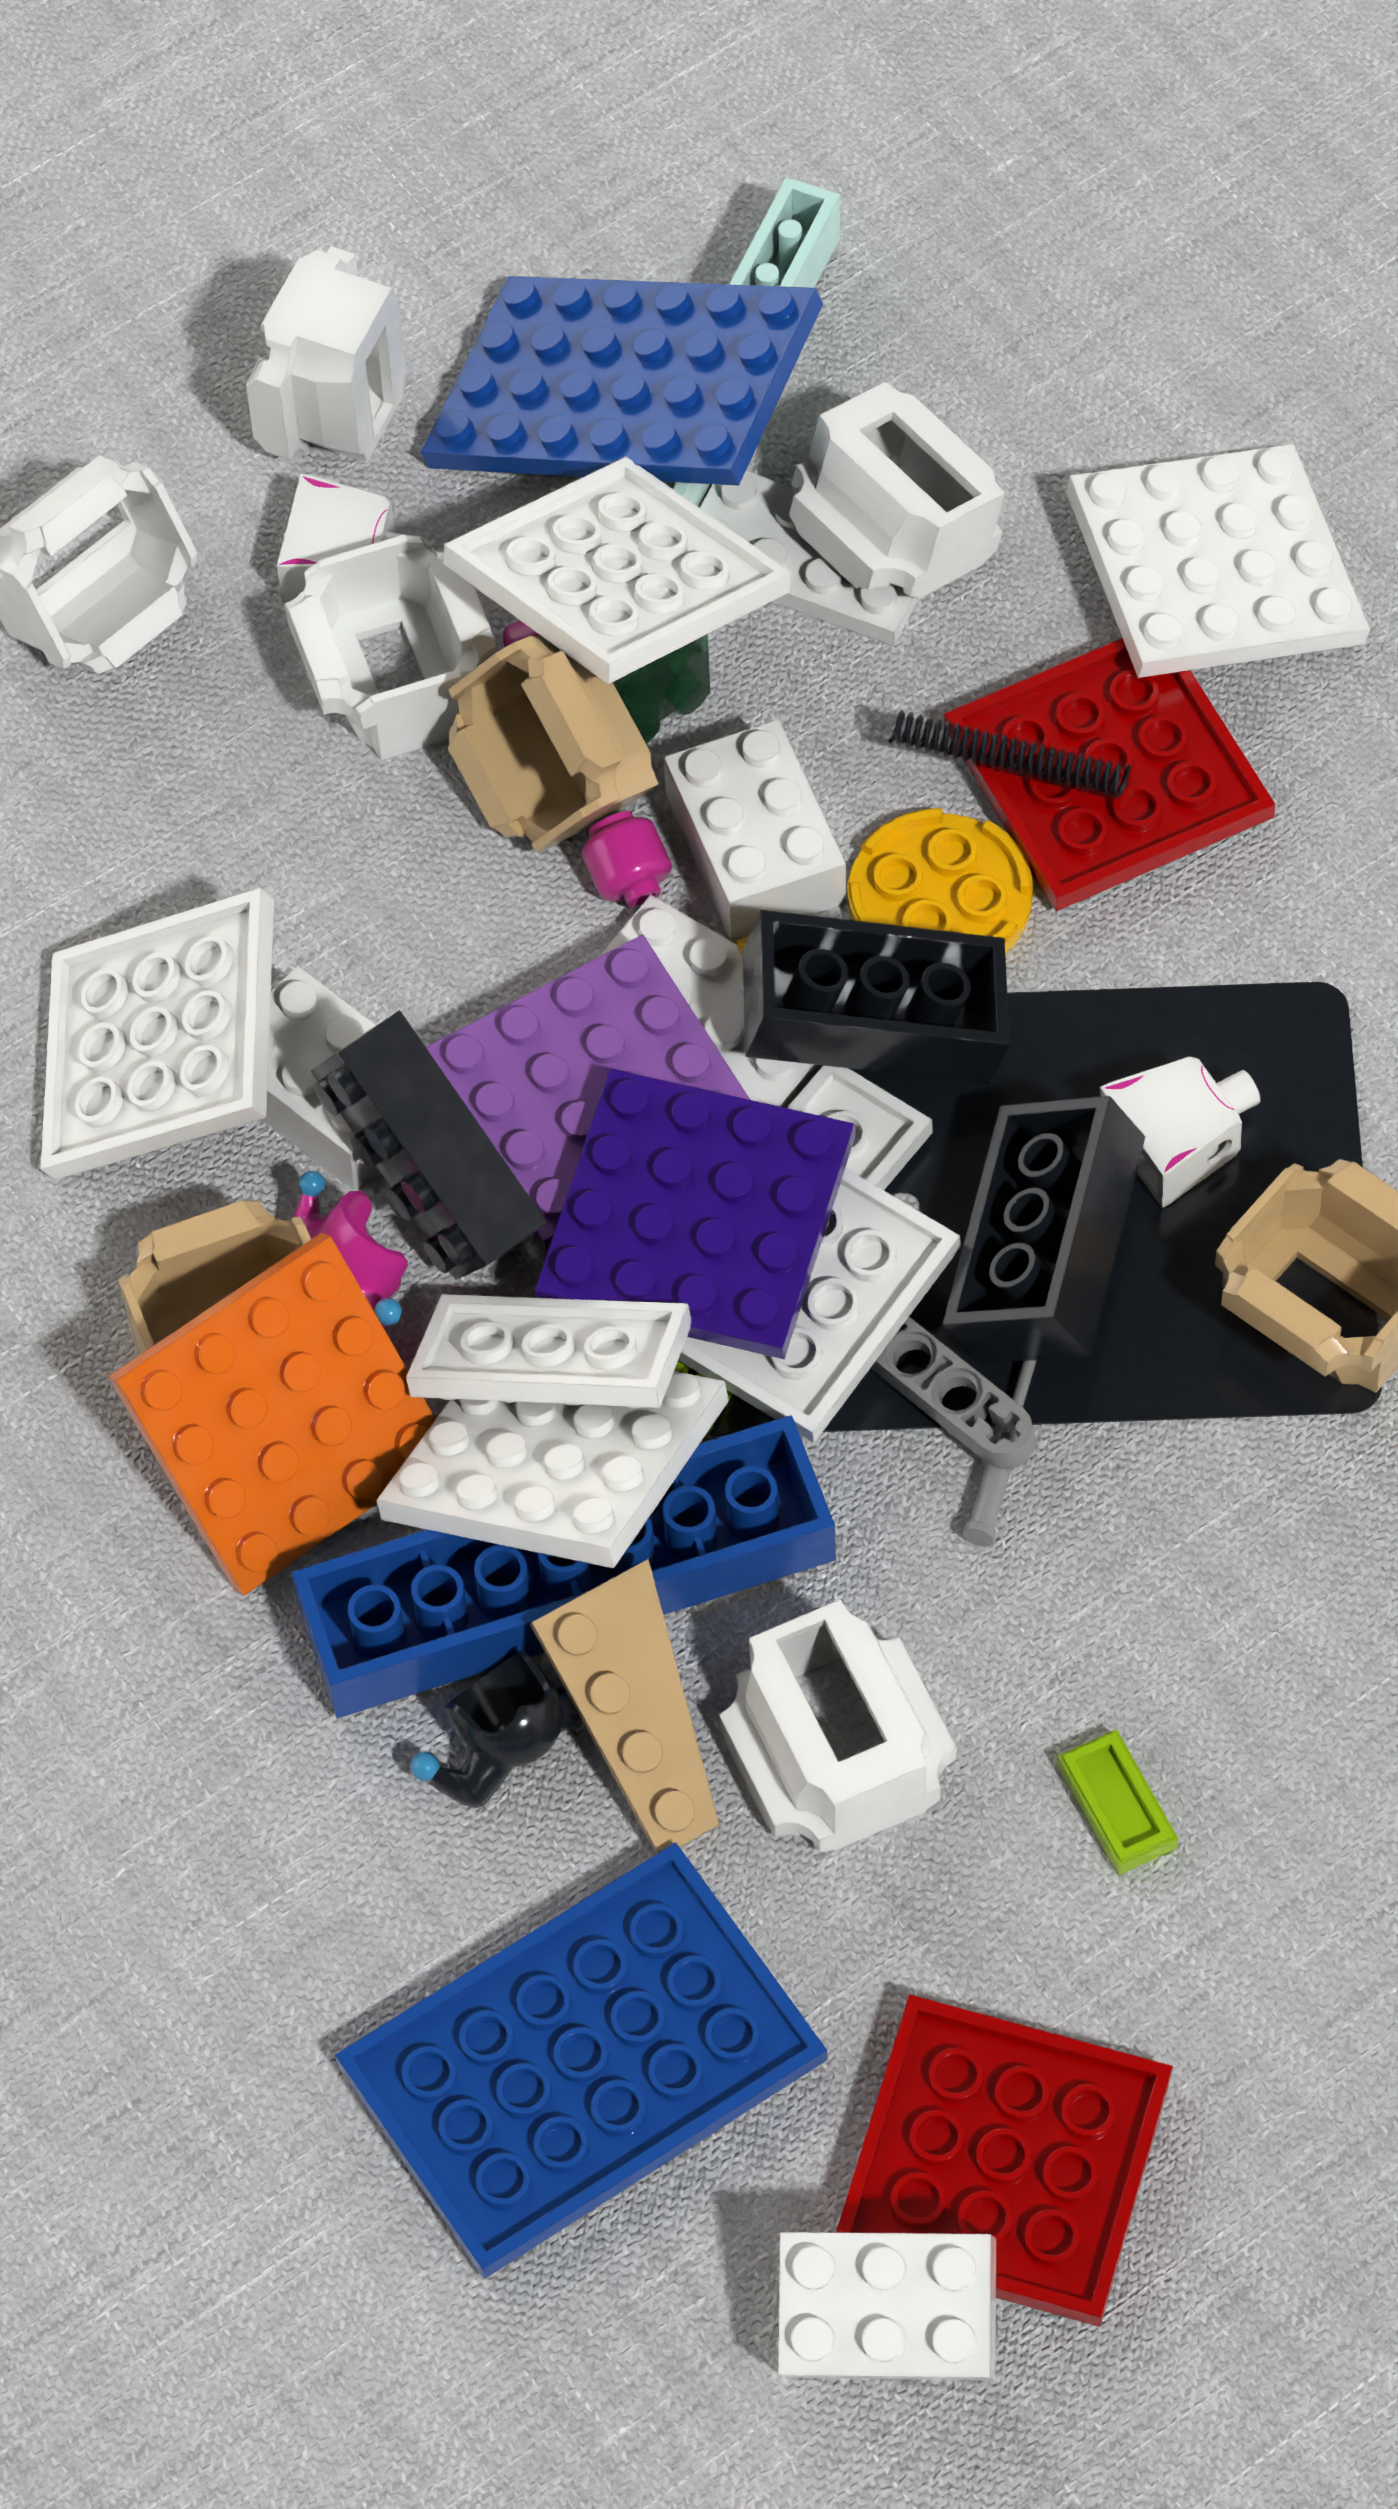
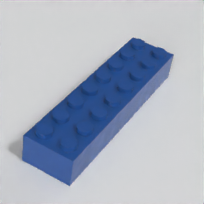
(461, 1606)

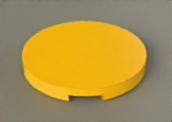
(942, 876)

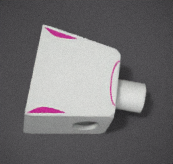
(327, 522)
(1186, 1120)

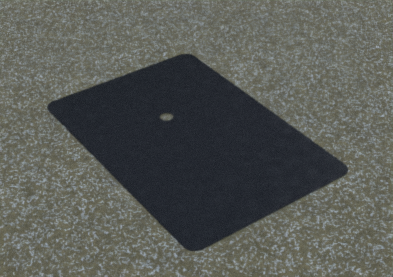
(1162, 1330)

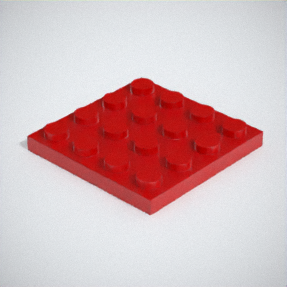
(1183, 785)
(1012, 2141)

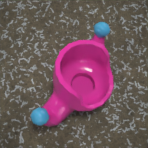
(372, 1265)

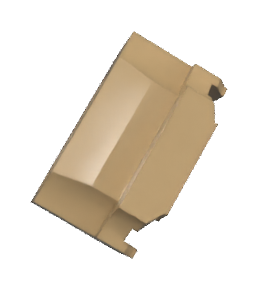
(546, 744)
(1345, 1230)
(200, 1263)

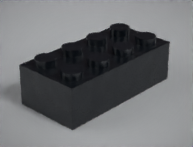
(875, 997)
(426, 1147)
(1044, 1230)

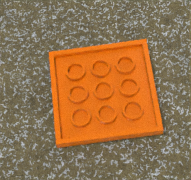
(277, 1412)

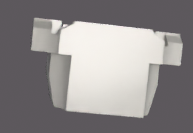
(331, 361)
(890, 522)
(113, 592)
(373, 593)
(788, 1756)

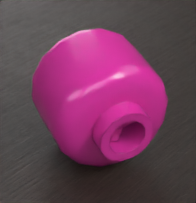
(626, 858)

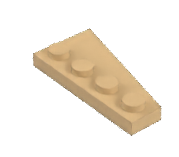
(629, 1693)

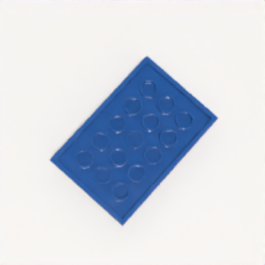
(622, 370)
(580, 2059)

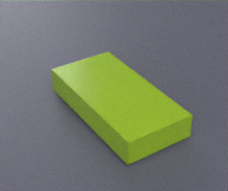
(1117, 1802)

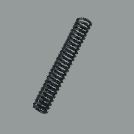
(1009, 762)

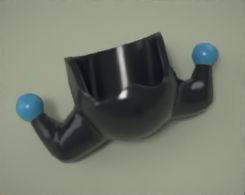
(506, 1723)

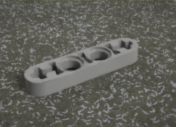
(950, 1371)

